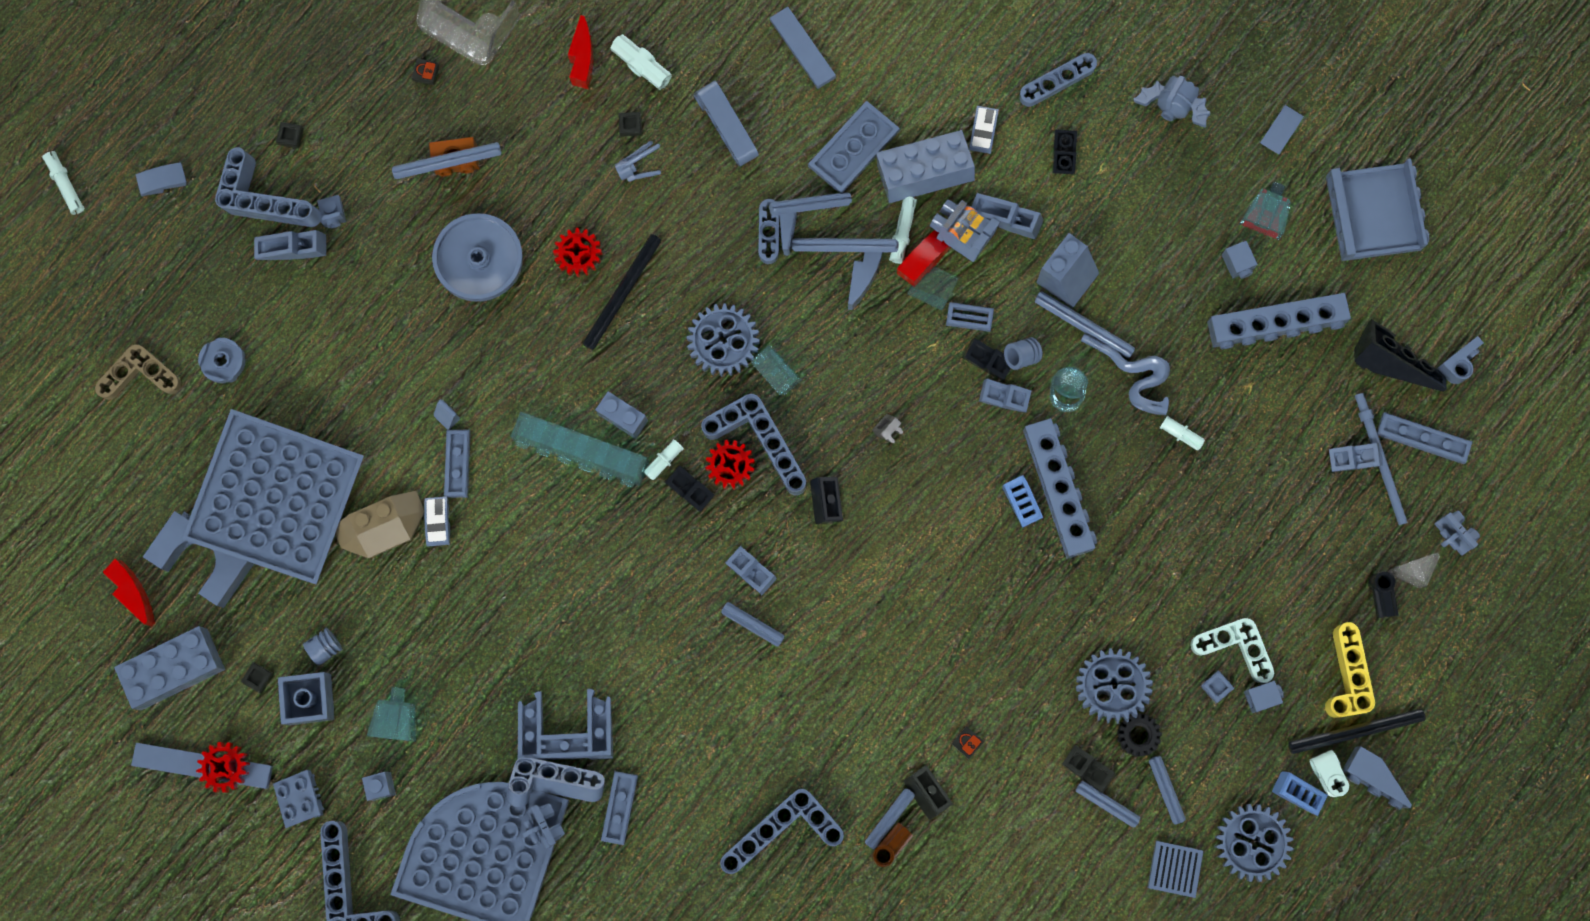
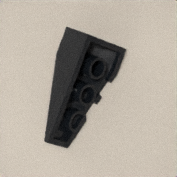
(1386, 357)

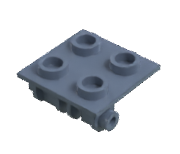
(298, 798)

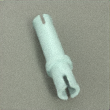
(59, 174)
(903, 229)

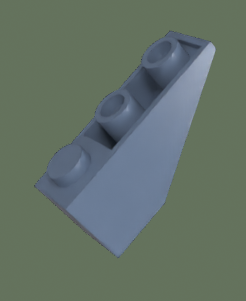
(1372, 772)

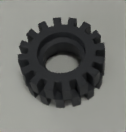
(1139, 749)

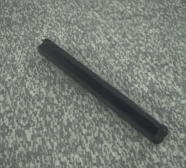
(622, 292)
(1356, 731)

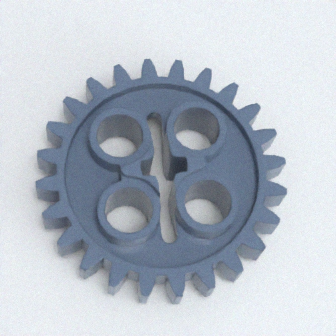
(732, 357)
(1116, 706)
(1246, 862)

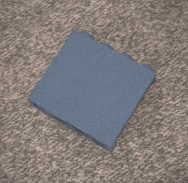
(1377, 211)

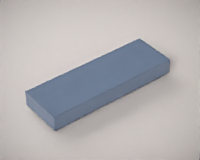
(457, 463)
(619, 808)

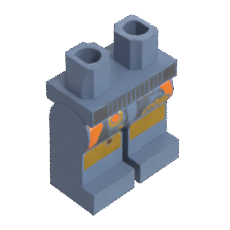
(964, 229)

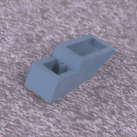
(1010, 215)
(290, 246)
(863, 277)

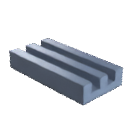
(968, 325)

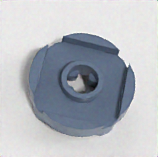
(216, 349)

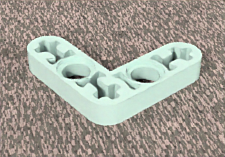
(1238, 637)

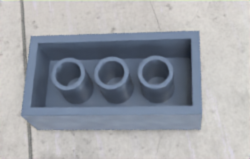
(925, 166)
(169, 668)

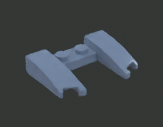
(591, 745)

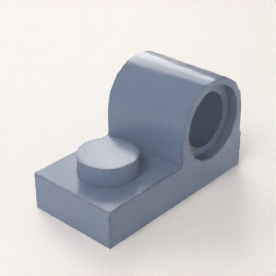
(1461, 360)

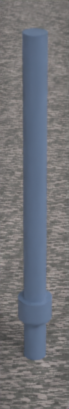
(1367, 417)

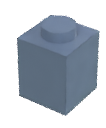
(1239, 260)
(1264, 696)
(378, 786)

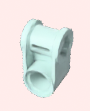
(1328, 771)

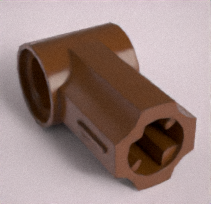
(893, 844)

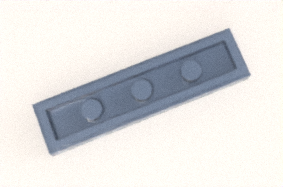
(802, 47)
(1424, 438)

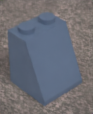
(1069, 271)

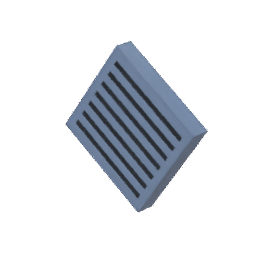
(1175, 869)

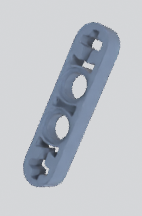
(1056, 77)

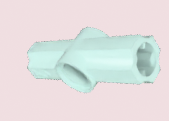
(641, 62)

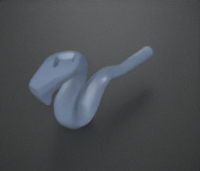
(1160, 373)

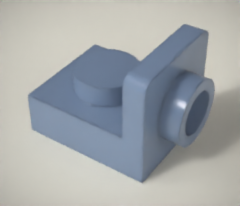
(331, 211)

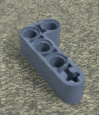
(726, 123)
(535, 780)

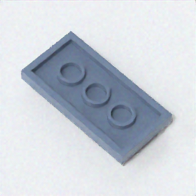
(853, 147)

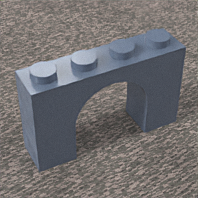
(227, 572)

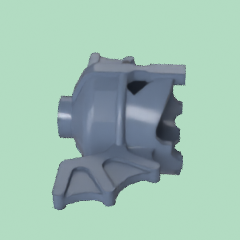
(1176, 100)

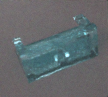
(776, 370)

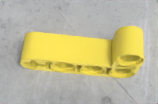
(1347, 670)

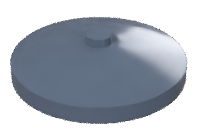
(477, 257)

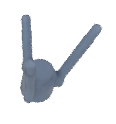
(626, 167)

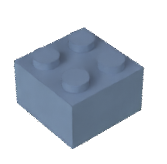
(306, 698)

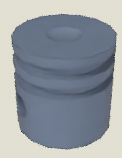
(1023, 353)
(322, 646)

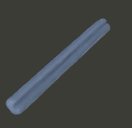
(446, 160)
(844, 245)
(1084, 324)

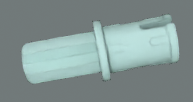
(1182, 433)
(663, 459)

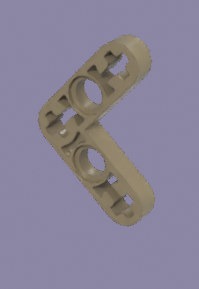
(134, 366)

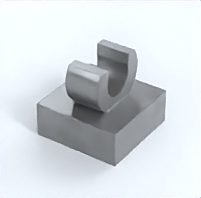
(886, 427)

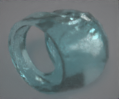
(1071, 384)

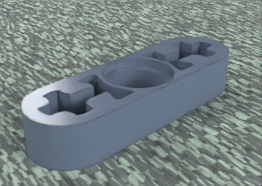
(763, 246)

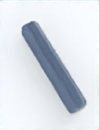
(752, 624)
(1167, 790)
(1108, 804)
(889, 818)

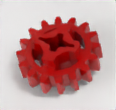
(569, 252)
(720, 470)
(216, 770)

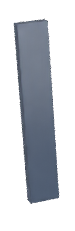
(186, 764)

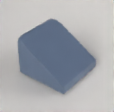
(445, 415)

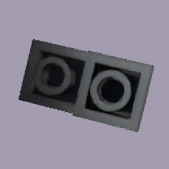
(1064, 152)

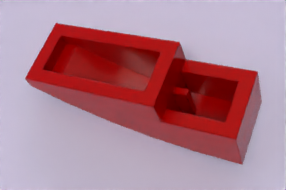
(581, 55)
(922, 259)
(130, 591)

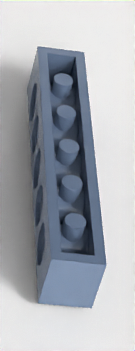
(1333, 305)
(1048, 431)

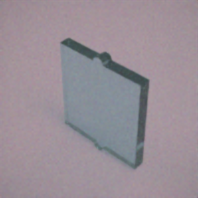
(934, 288)

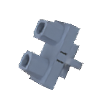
(1456, 534)
(547, 835)

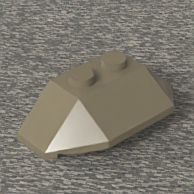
(381, 525)

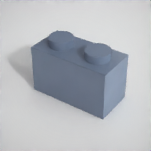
(621, 415)

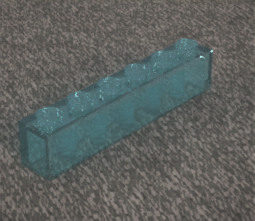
(580, 449)

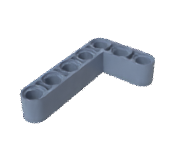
(240, 198)
(763, 436)
(778, 827)
(342, 867)

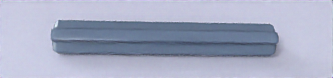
(810, 203)

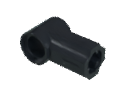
(1385, 597)

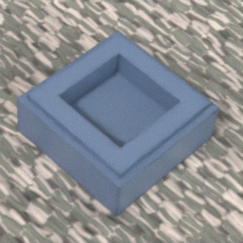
(1217, 687)

